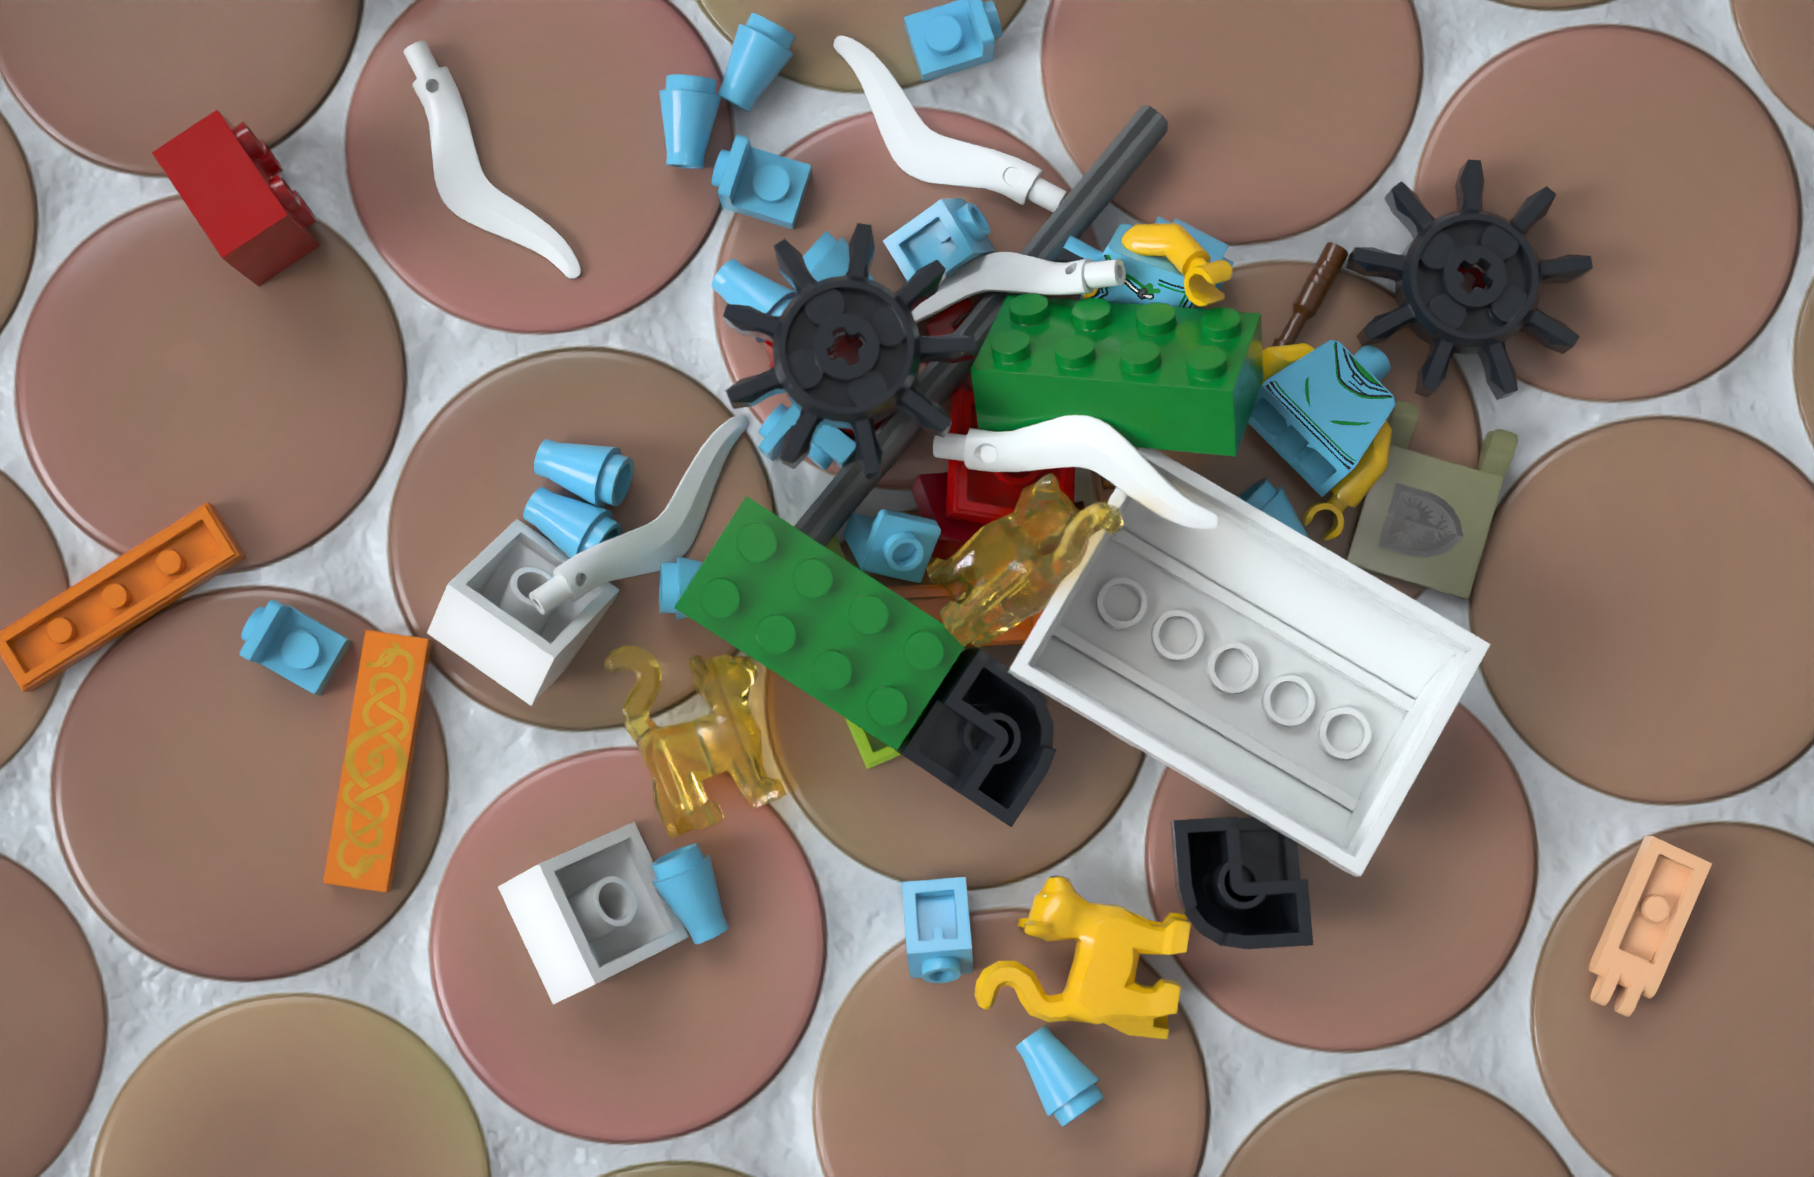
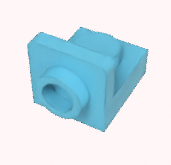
(953, 37)
(760, 183)
(944, 232)
(827, 447)
(892, 543)
(293, 645)
(937, 929)

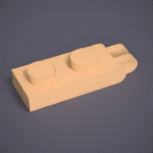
(1646, 923)

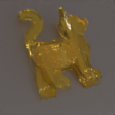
(1001, 569)
(697, 749)

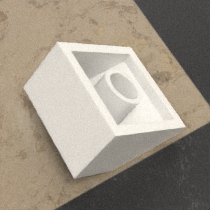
(497, 628)
(591, 912)

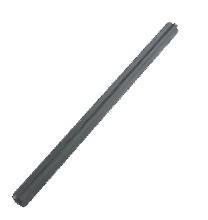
(939, 378)

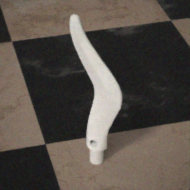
(938, 157)
(461, 176)
(1023, 275)
(1076, 443)
(649, 545)

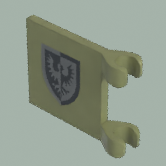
(1428, 514)

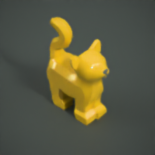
(1103, 967)

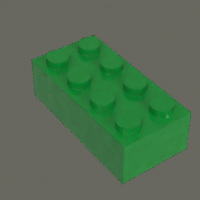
(1144, 369)
(820, 623)

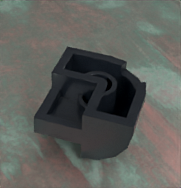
(984, 735)
(1241, 883)

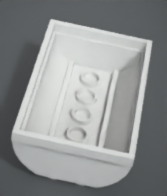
(1254, 666)

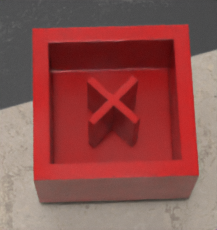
(239, 196)

